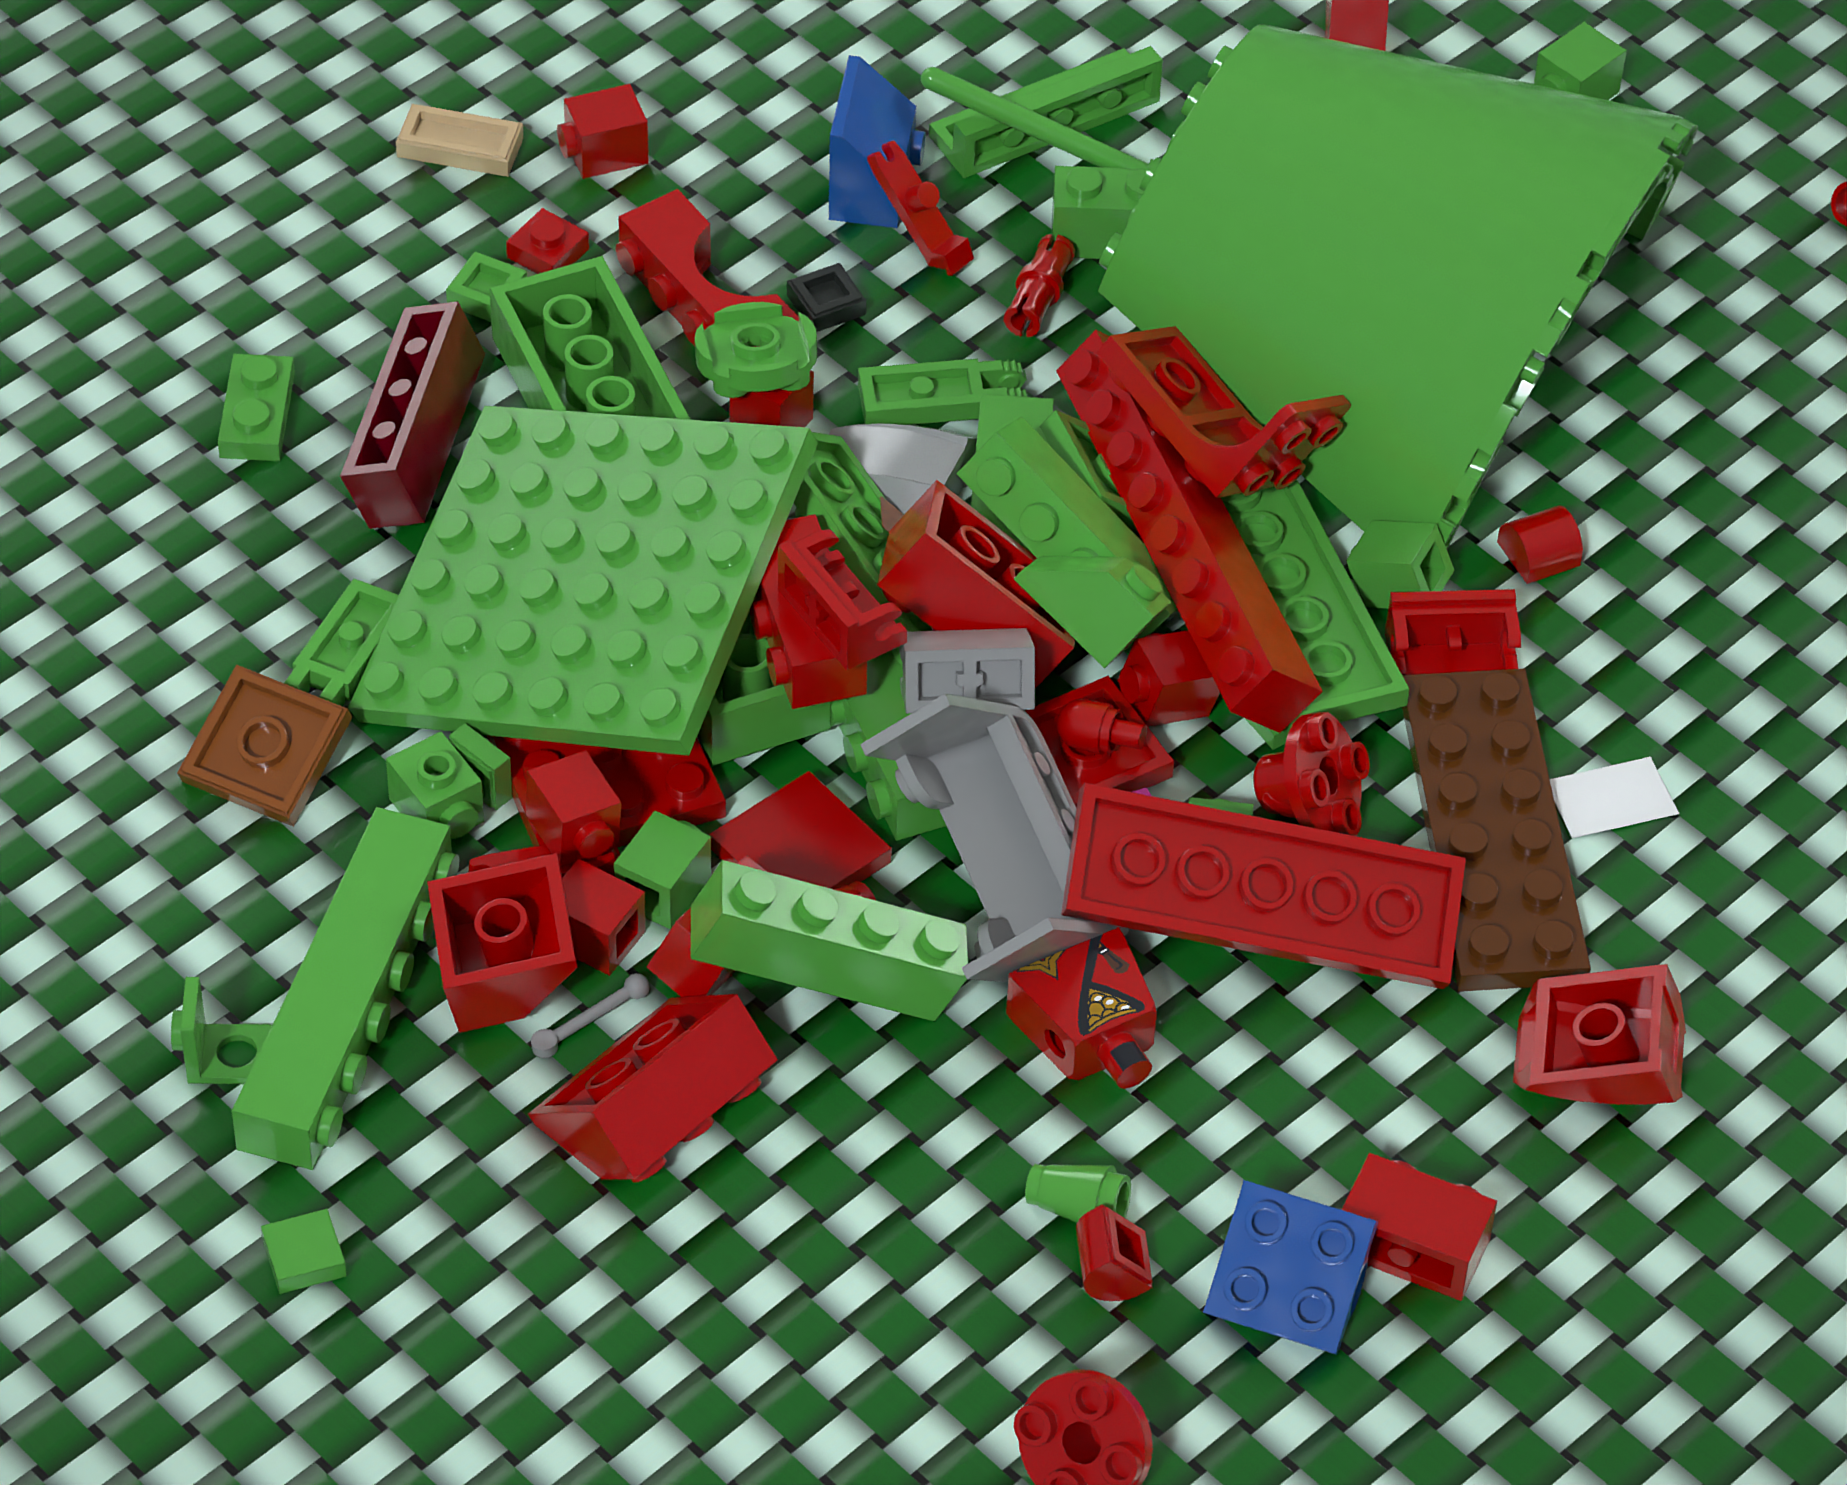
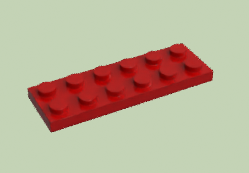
(1263, 886)

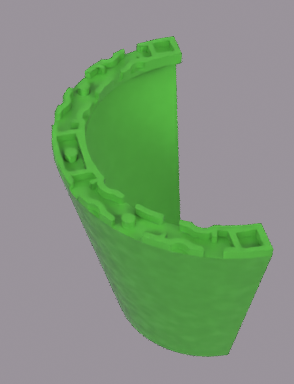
(1386, 244)

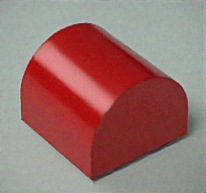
(1542, 543)
(1112, 1256)

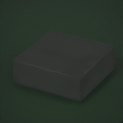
(827, 297)

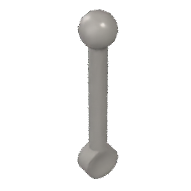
(545, 1041)

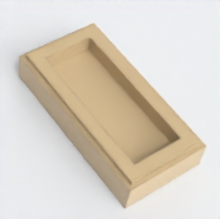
(459, 140)

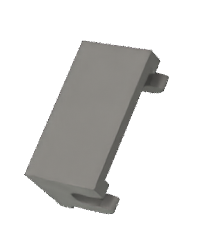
(969, 664)

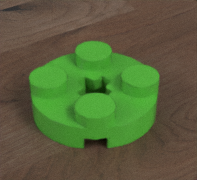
(736, 367)

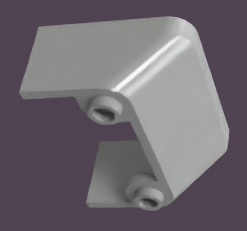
(1006, 816)

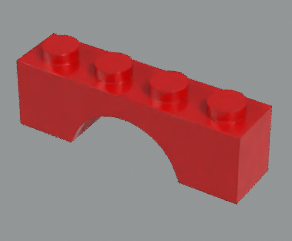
(668, 252)

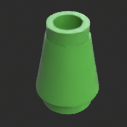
(1077, 1189)

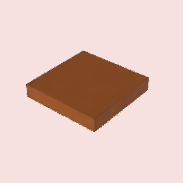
(264, 745)

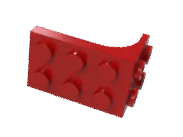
(1208, 423)

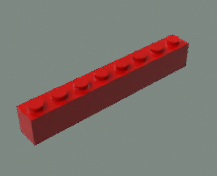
(1194, 551)

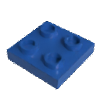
(1291, 1267)

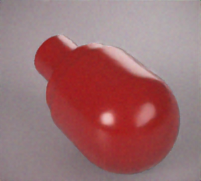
(1098, 727)

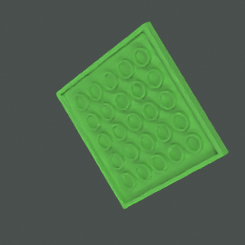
(585, 578)

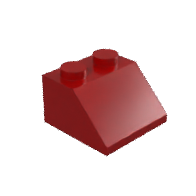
(502, 939)

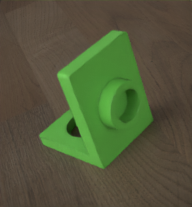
(203, 1041)

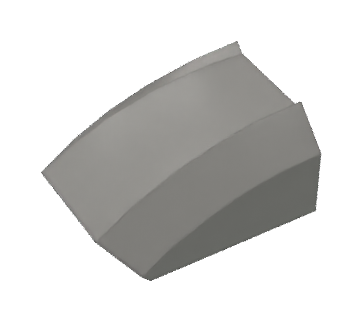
(908, 458)

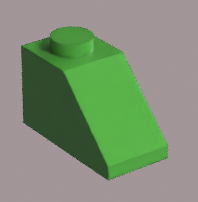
(1096, 599)

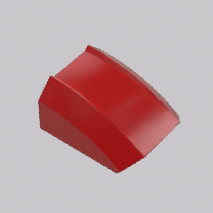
(1603, 1037)

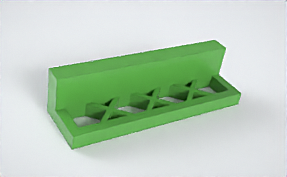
(1073, 98)

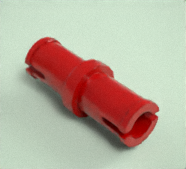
(1039, 285)

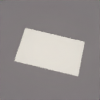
(1612, 797)

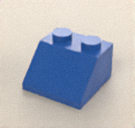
(865, 118)

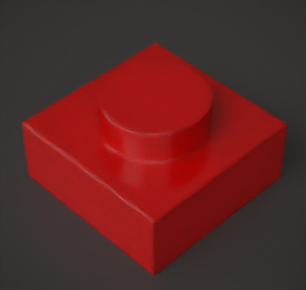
(547, 243)

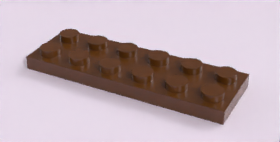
(1494, 804)

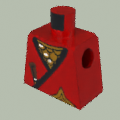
(1087, 1009)

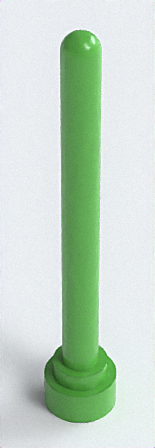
(1027, 121)

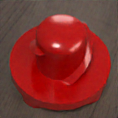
(1315, 776)
(1084, 1432)

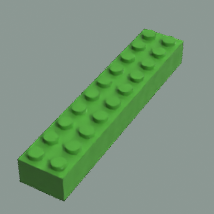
(583, 351)

